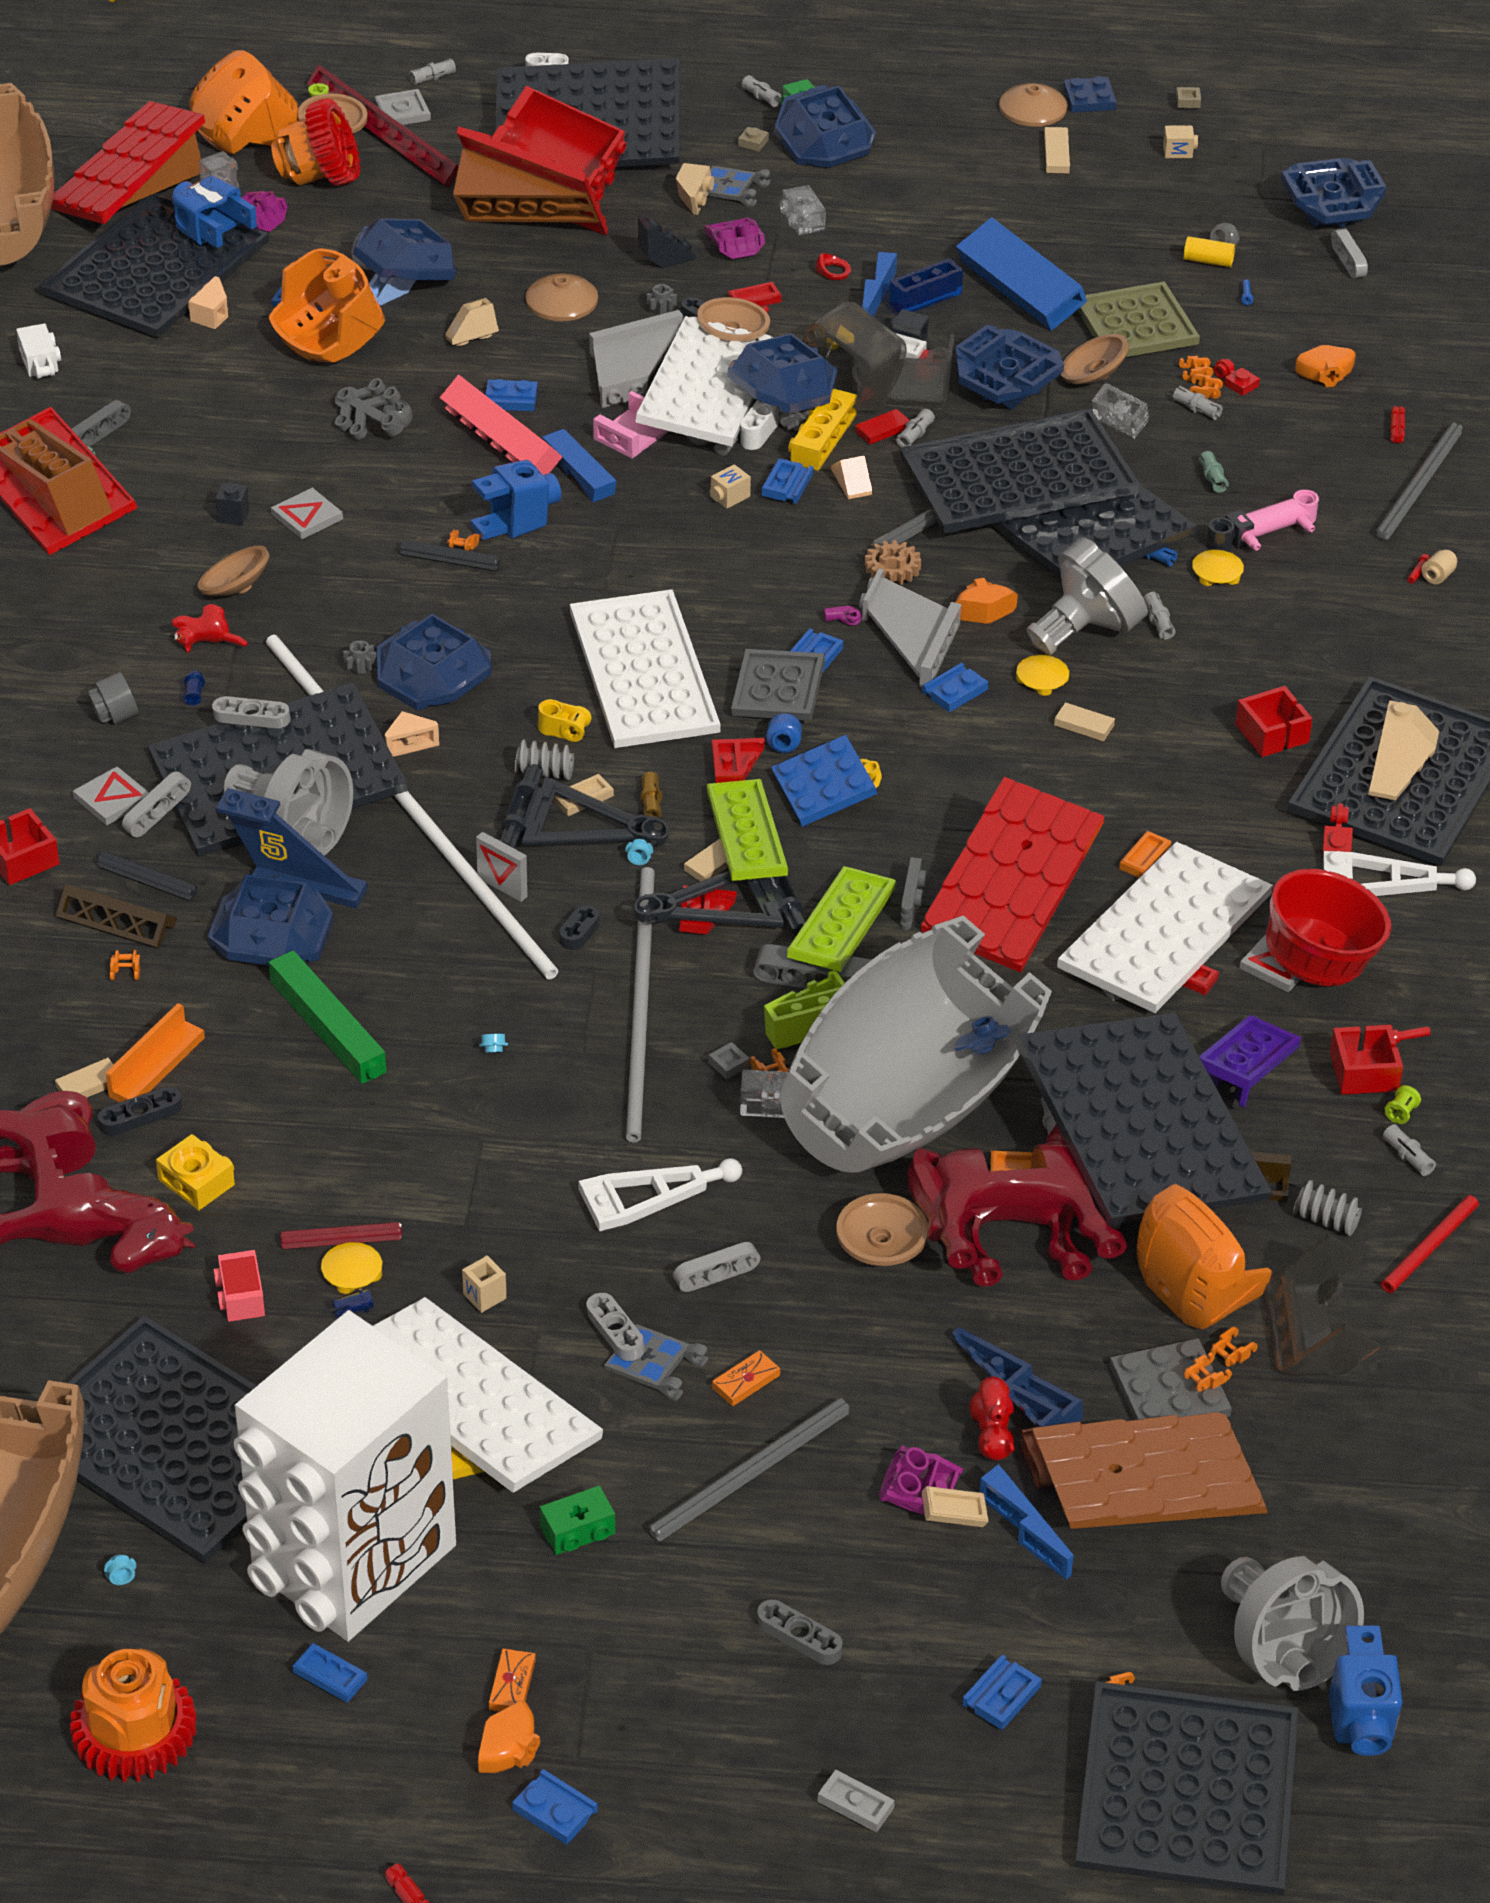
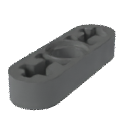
(806, 1644)

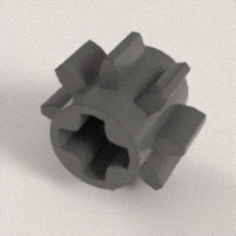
(661, 299)
(794, 419)
(360, 657)

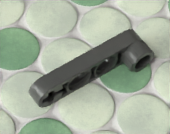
(112, 415)

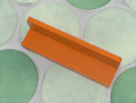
(153, 1056)

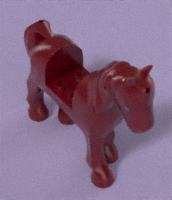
(963, 1195)
(80, 1207)

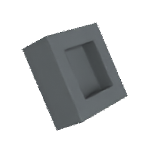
(729, 1060)

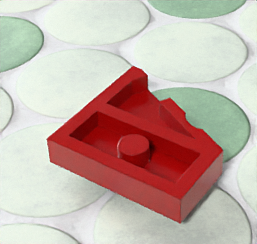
(735, 758)
(713, 900)

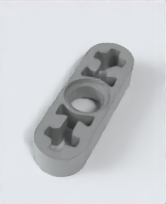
(1349, 253)
(275, 716)
(143, 815)
(699, 1272)
(615, 1337)

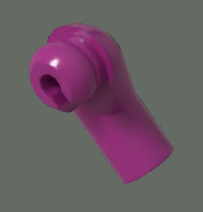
(843, 613)

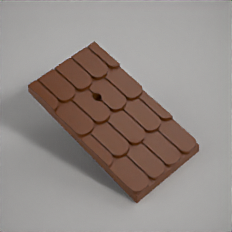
(1148, 1470)

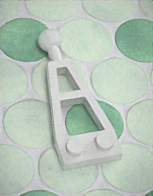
(1429, 878)
(609, 1211)

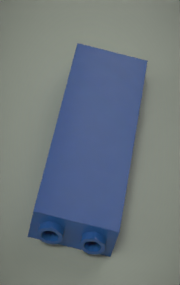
(1021, 274)

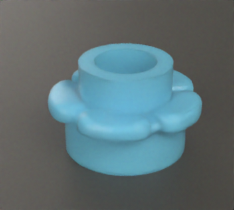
(639, 857)
(493, 1042)
(120, 1569)

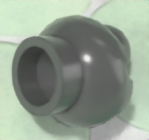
(1225, 233)

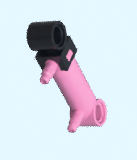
(1242, 528)

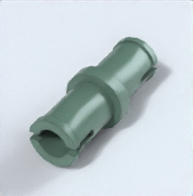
(1213, 471)

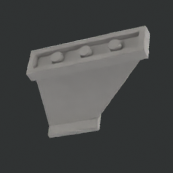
(631, 354)
(911, 623)

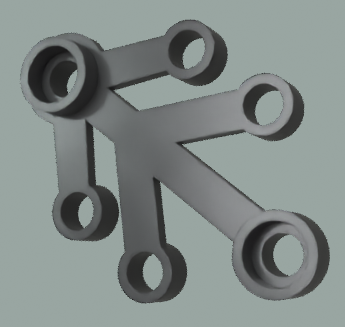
(350, 398)

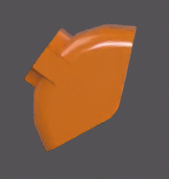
(1325, 364)
(986, 602)
(508, 1740)

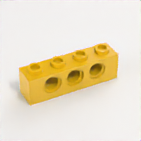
(823, 430)

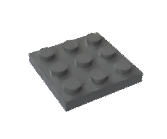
(778, 684)
(1156, 1382)

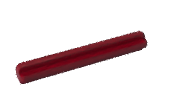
(340, 1235)

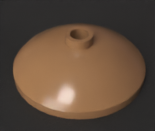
(1033, 105)
(353, 109)
(561, 297)
(735, 314)
(1095, 359)
(234, 572)
(882, 1229)

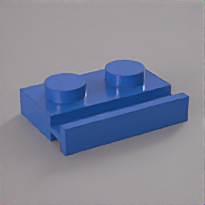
(513, 394)
(787, 481)
(820, 643)
(955, 687)
(1002, 1692)
(555, 1807)

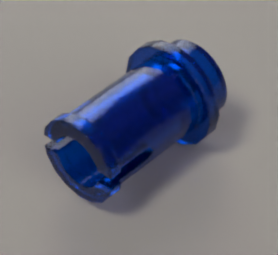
(194, 682)
(355, 1303)

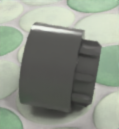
(113, 699)

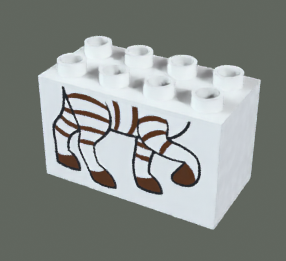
(346, 1475)

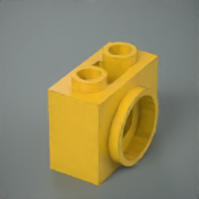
(195, 1172)

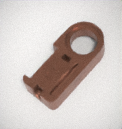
(1035, 1460)

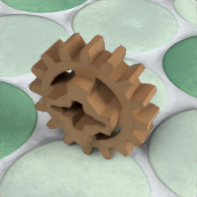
(894, 561)

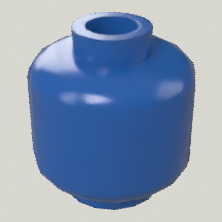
(784, 733)

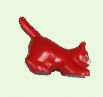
(208, 628)

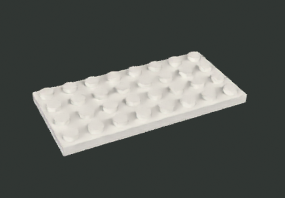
(693, 387)
(644, 668)
(1165, 927)
(495, 1408)

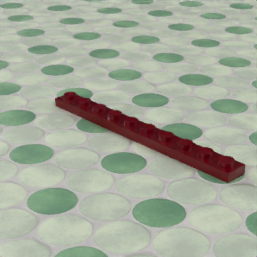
(393, 131)

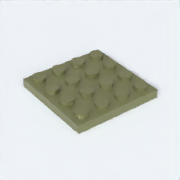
(1143, 315)

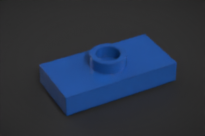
(330, 1672)

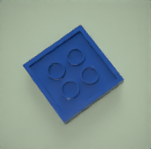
(824, 780)

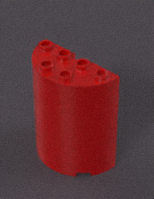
(564, 134)

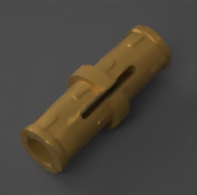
(651, 794)

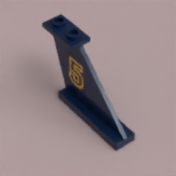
(281, 849)

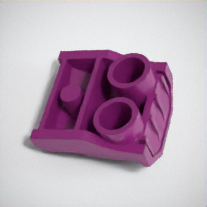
(269, 209)
(736, 237)
(913, 1471)

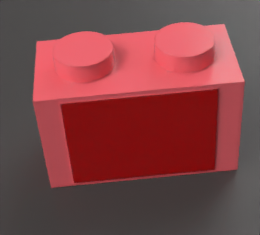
(240, 1286)

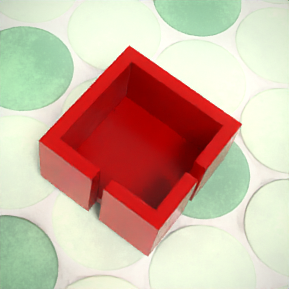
(1273, 721)
(30, 849)
(1371, 1069)

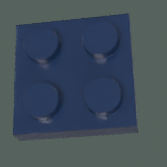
(1089, 94)

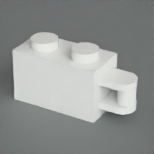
(38, 350)

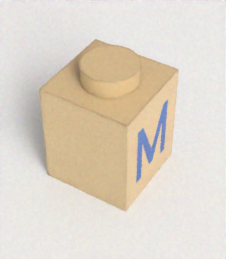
(1179, 141)
(730, 486)
(484, 1284)

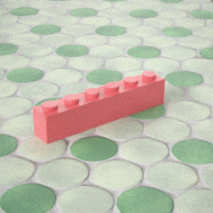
(498, 425)

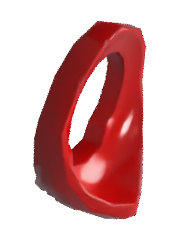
(827, 259)

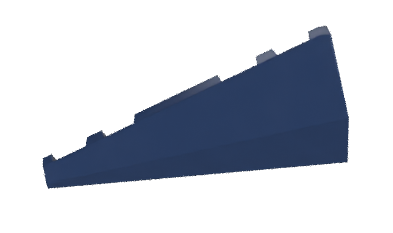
(1034, 1396)

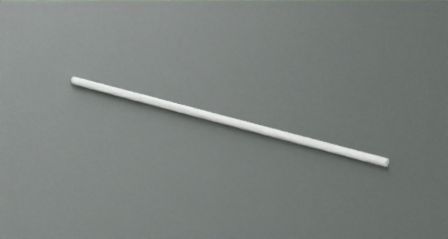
(436, 835)

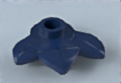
(983, 1036)

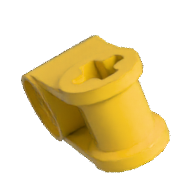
(560, 720)

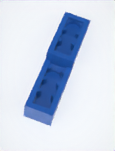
(877, 288)
(585, 469)
(1034, 1531)

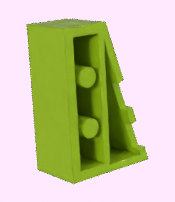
(793, 1014)

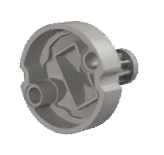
(1094, 593)
(312, 794)
(1291, 1618)

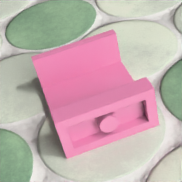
(624, 433)

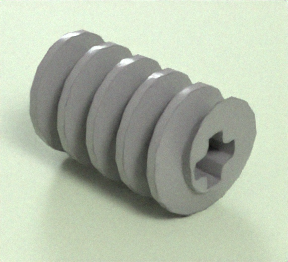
(547, 760)
(1328, 1208)

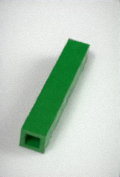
(327, 1017)

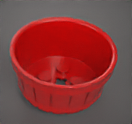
(1325, 926)

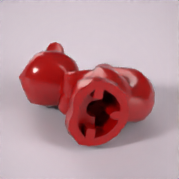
(992, 1411)

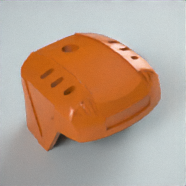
(225, 88)
(347, 302)
(1194, 1260)

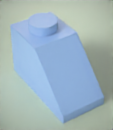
(389, 288)

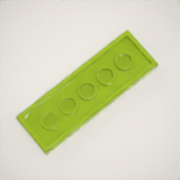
(746, 830)
(841, 919)

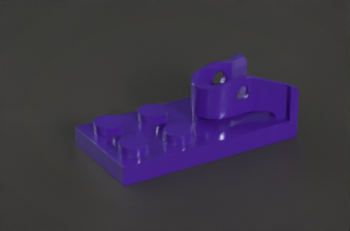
(1248, 1054)

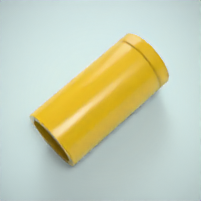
(1209, 252)

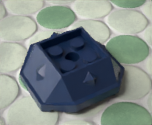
(823, 127)
(1335, 190)
(405, 250)
(1006, 365)
(784, 373)
(431, 663)
(270, 918)

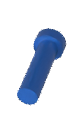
(1247, 297)

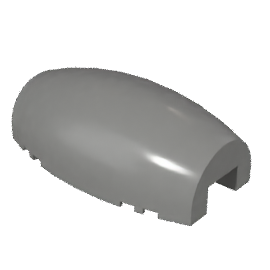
(882, 1055)

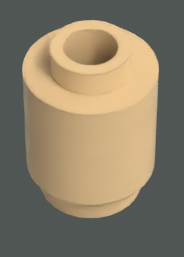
(1439, 566)

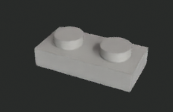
(856, 1800)

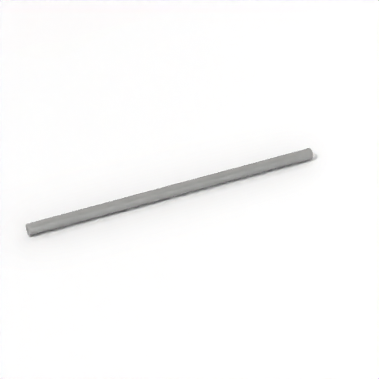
(639, 1021)

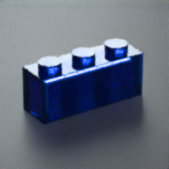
(926, 286)

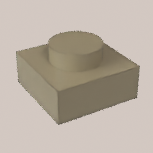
(1188, 97)
(753, 139)

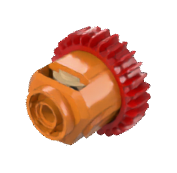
(317, 147)
(132, 1716)

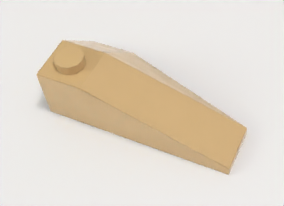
(1403, 748)

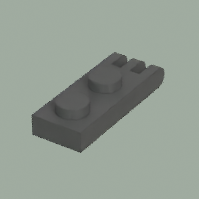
(912, 894)

